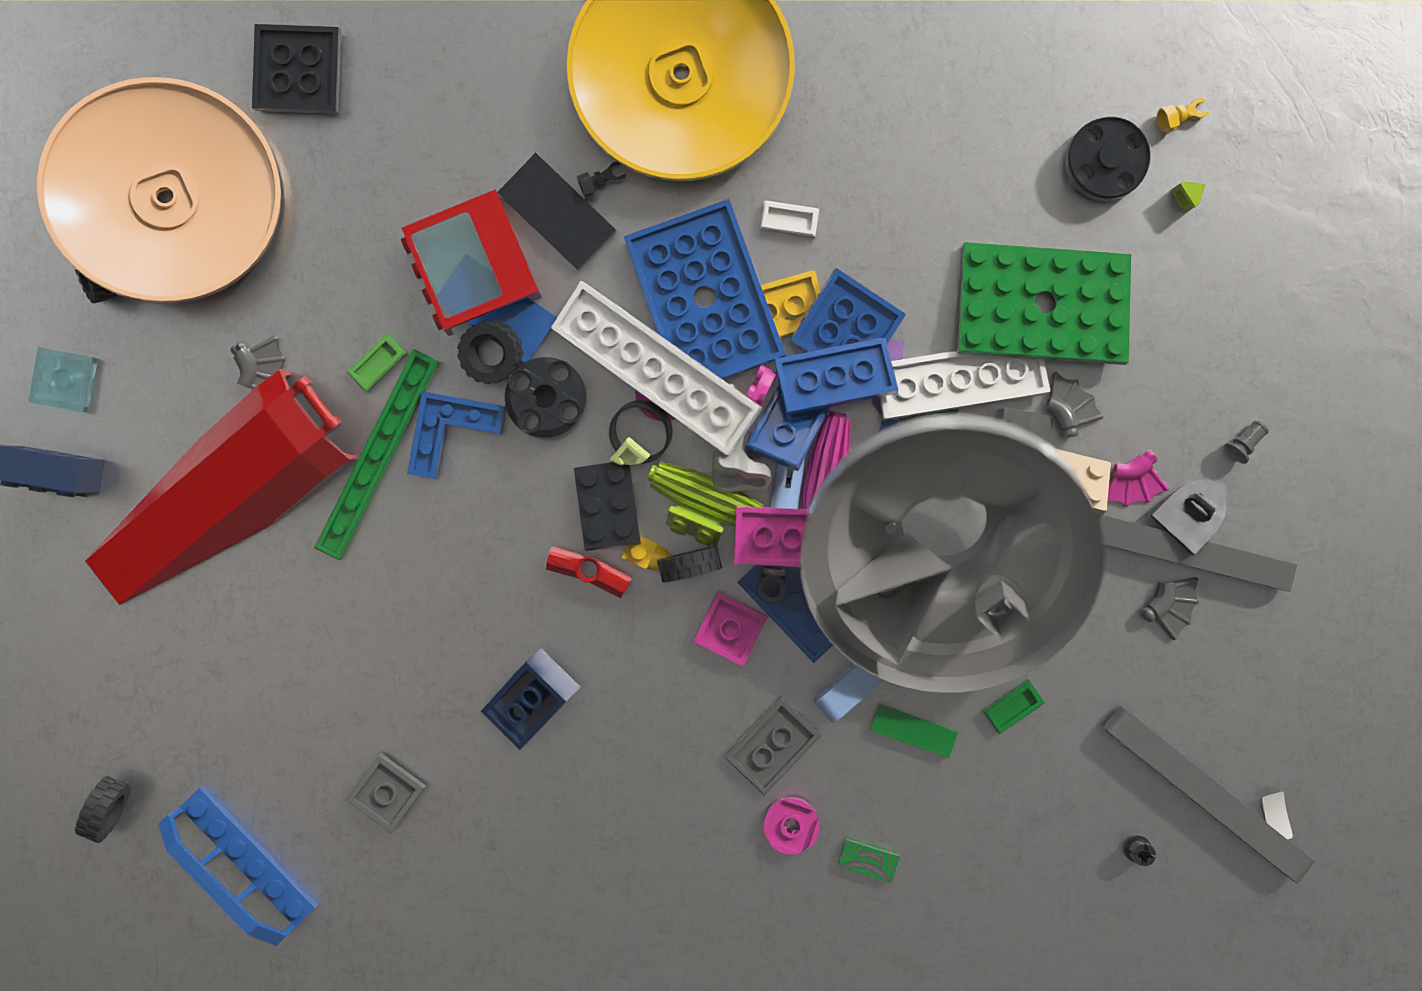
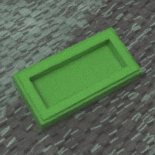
(377, 363)

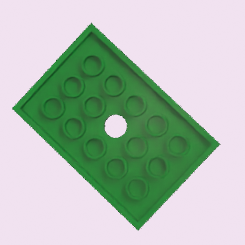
(1001, 312)

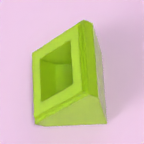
(1188, 194)

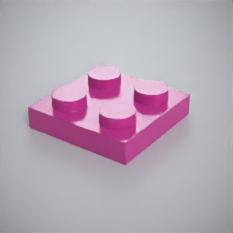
(730, 628)

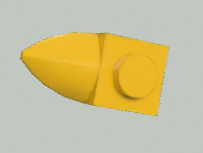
(645, 554)

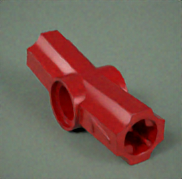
(571, 564)

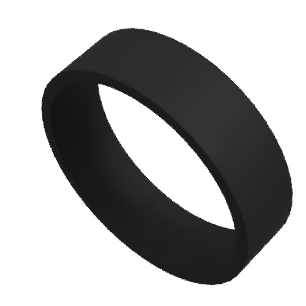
(655, 409)

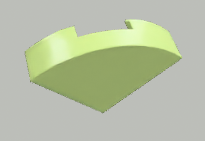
(629, 454)

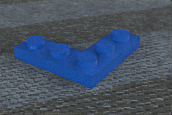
(434, 415)

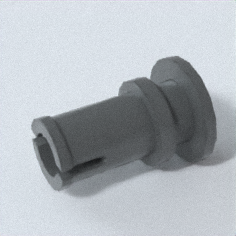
(1244, 444)

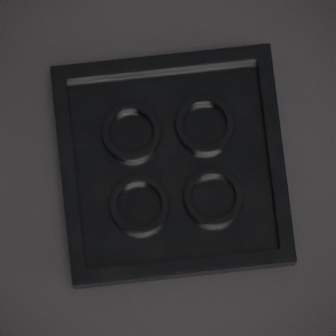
(296, 68)

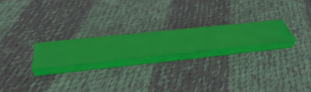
(376, 455)

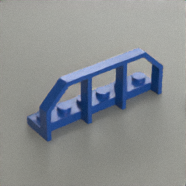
(247, 856)

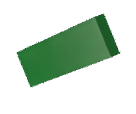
(913, 730)

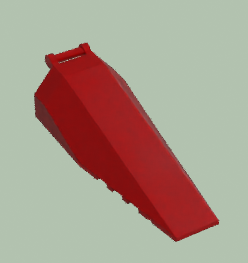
(224, 488)

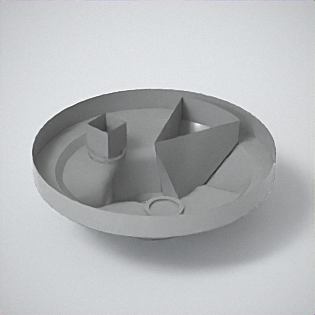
(937, 629)

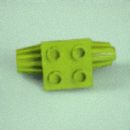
(699, 505)

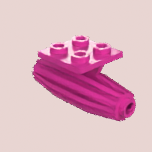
(826, 452)

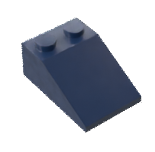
(530, 698)

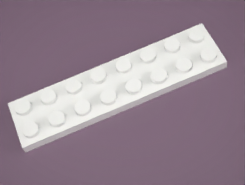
(656, 368)

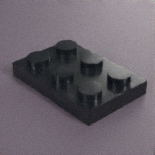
(607, 506)

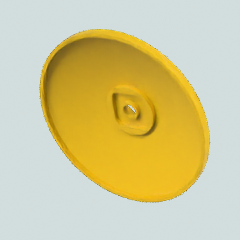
(671, 127)

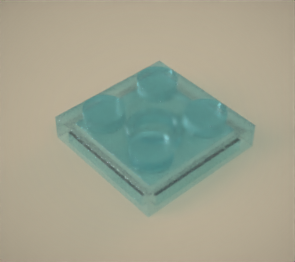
(62, 380)

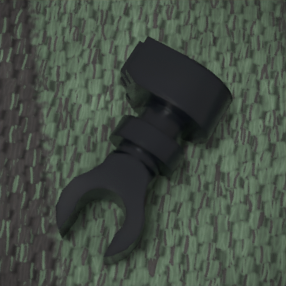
(588, 184)

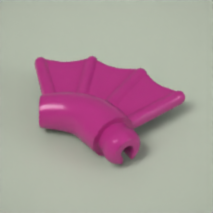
(1136, 480)

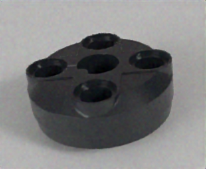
(1107, 158)
(545, 397)

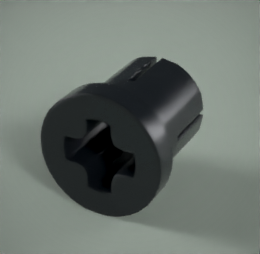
(1136, 843)

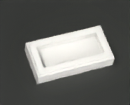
(789, 219)

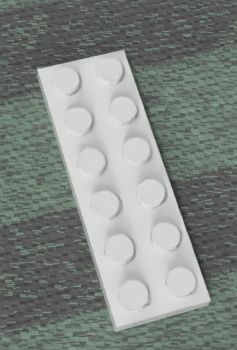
(961, 381)

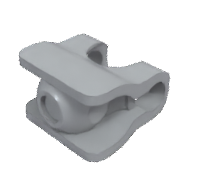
(738, 471)

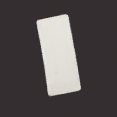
(1276, 814)

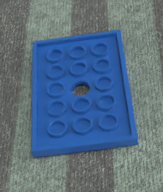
(708, 252)

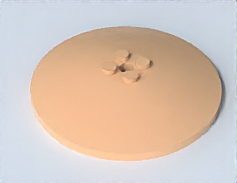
(127, 147)

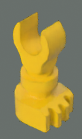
(1171, 116)

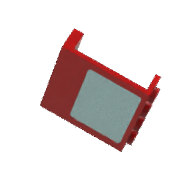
(469, 261)

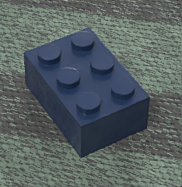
(49, 471)

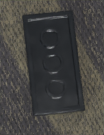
(557, 211)

